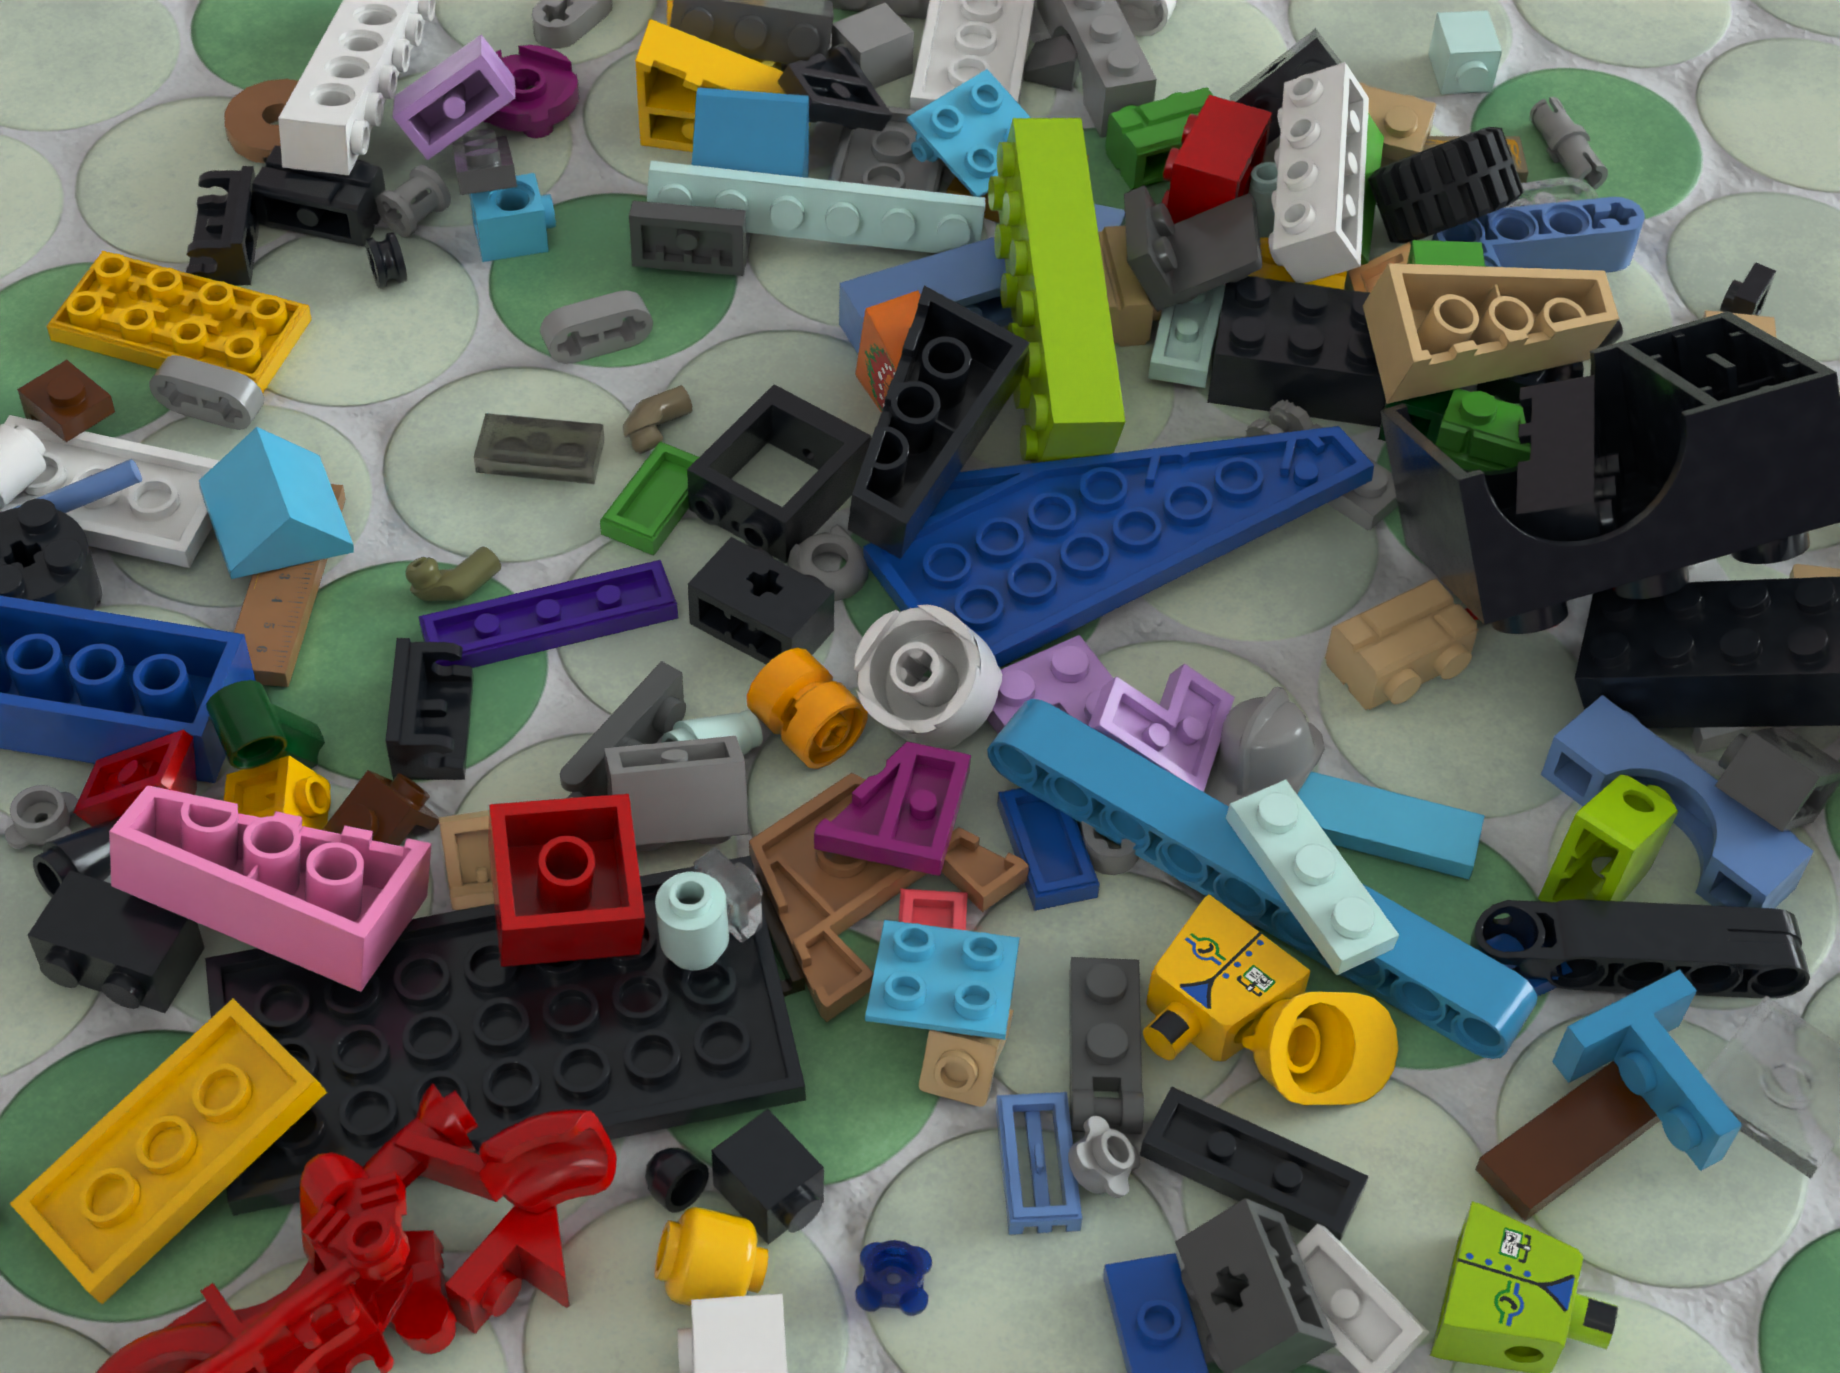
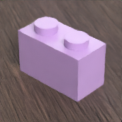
(454, 97)

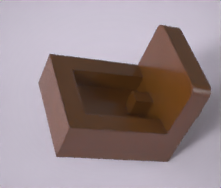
(65, 401)
(384, 807)

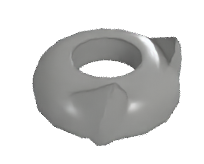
(844, 581)

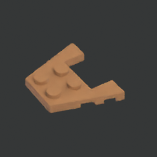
(828, 892)

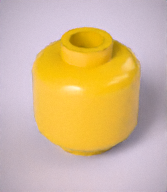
(709, 1256)

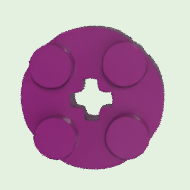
(550, 100)

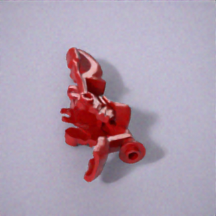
(361, 1261)

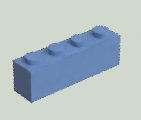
(963, 274)

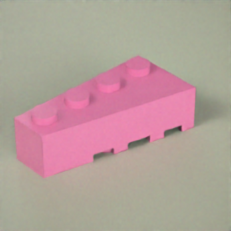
(270, 881)

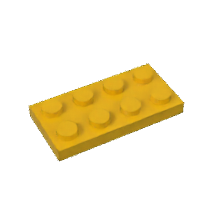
(167, 1150)

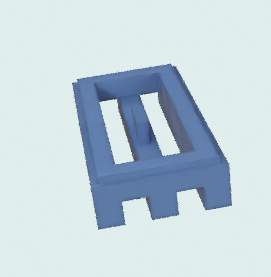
(1042, 1214)

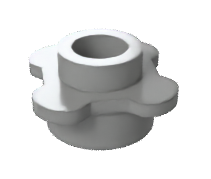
(35, 805)
(1103, 1159)

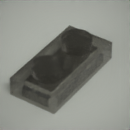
(539, 448)

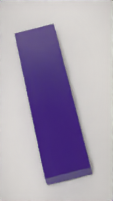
(554, 615)

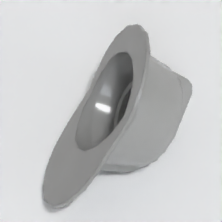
(1263, 745)

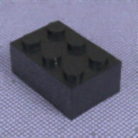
(1296, 347)

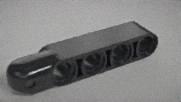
(1638, 943)

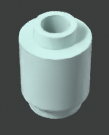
(692, 920)

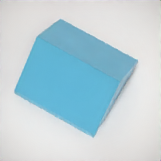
(273, 506)

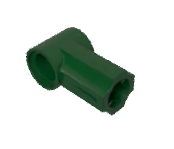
(259, 731)

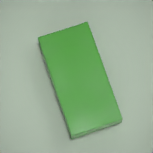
(651, 501)

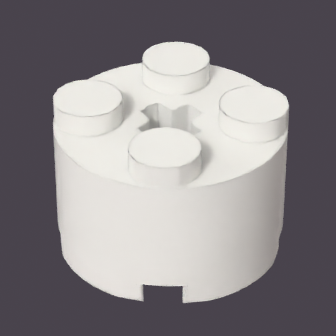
(955, 696)

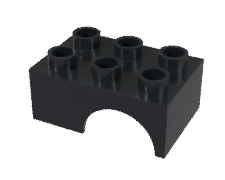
(1720, 452)

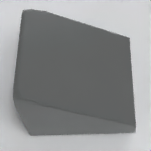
(1053, 63)

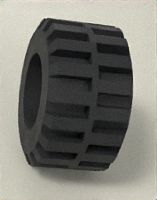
(1446, 185)

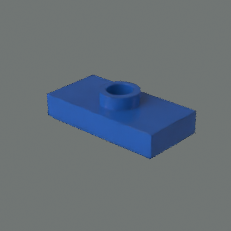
(1153, 1316)

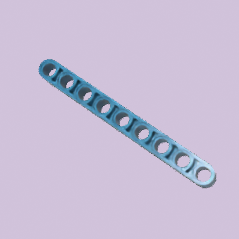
(1189, 838)

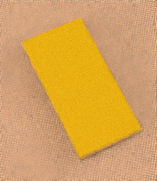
(159, 312)

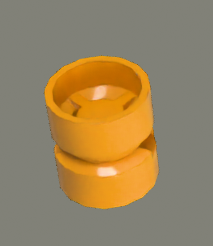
(807, 708)

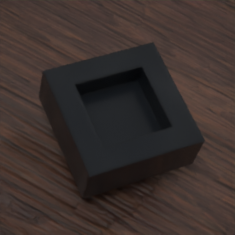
(1750, 295)

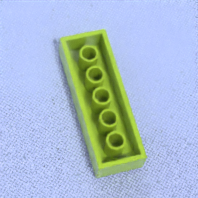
(1056, 291)

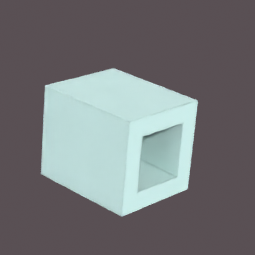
(1464, 52)

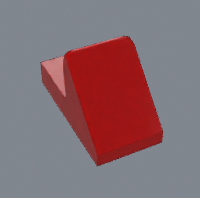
(124, 775)
(517, 1249)

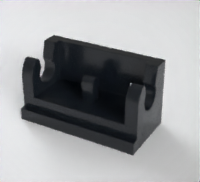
(225, 228)
(429, 712)

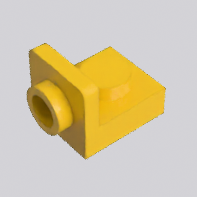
(281, 787)

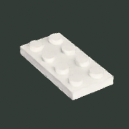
(969, 38)
(150, 520)

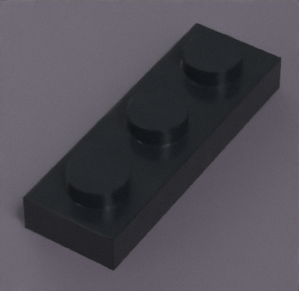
(1252, 1164)

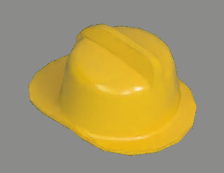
(1325, 1047)

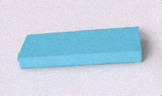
(1394, 825)

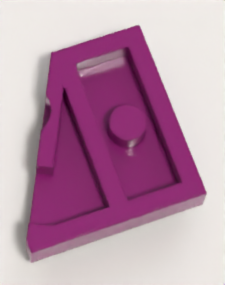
(903, 811)

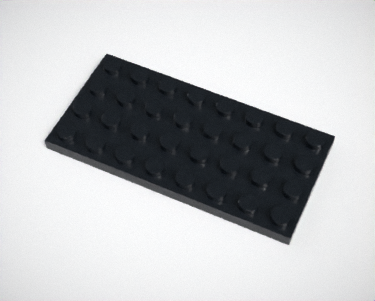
(596, 1034)

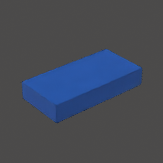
(1051, 847)

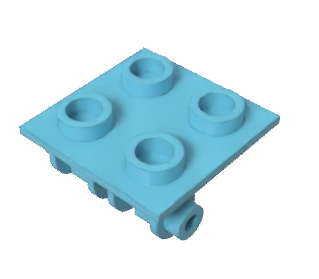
(966, 129)
(943, 979)

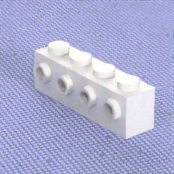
(1320, 175)

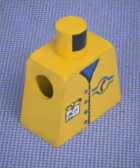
(1217, 984)

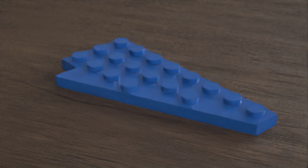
(1071, 539)

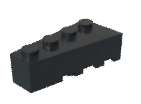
(935, 413)

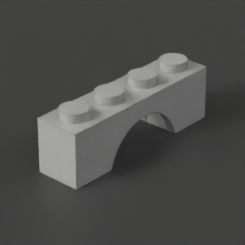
(1108, 55)

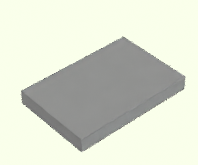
(885, 157)

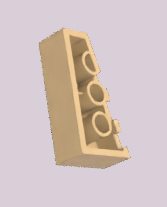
(1481, 324)

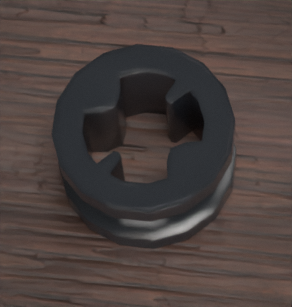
(386, 260)

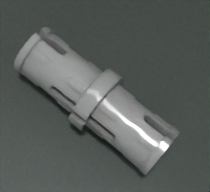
(1568, 142)

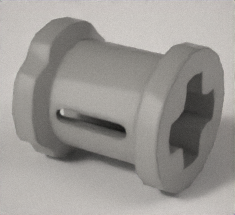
(410, 214)

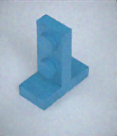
(1654, 1066)

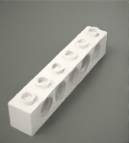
(349, 82)

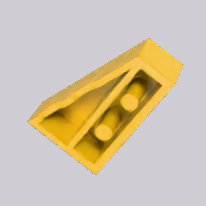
(671, 70)

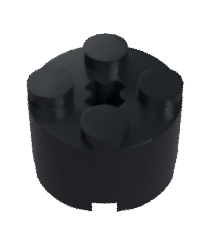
(46, 557)

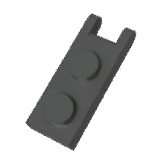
(637, 721)

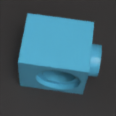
(512, 220)

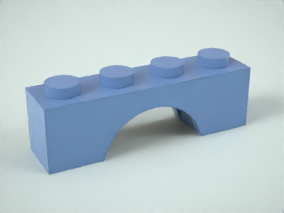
(1738, 851)

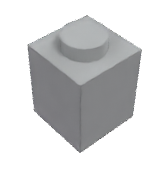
(877, 42)

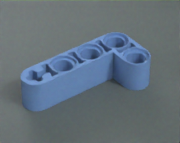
(1557, 235)

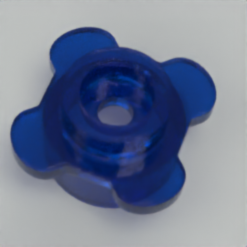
(893, 1258)

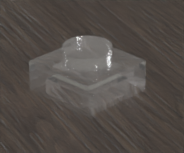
(741, 891)

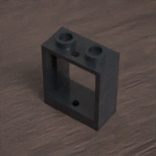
(798, 430)

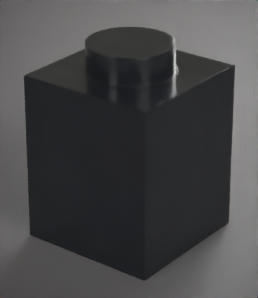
(769, 1177)

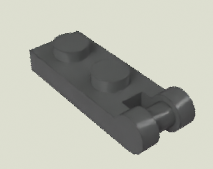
(1105, 1042)

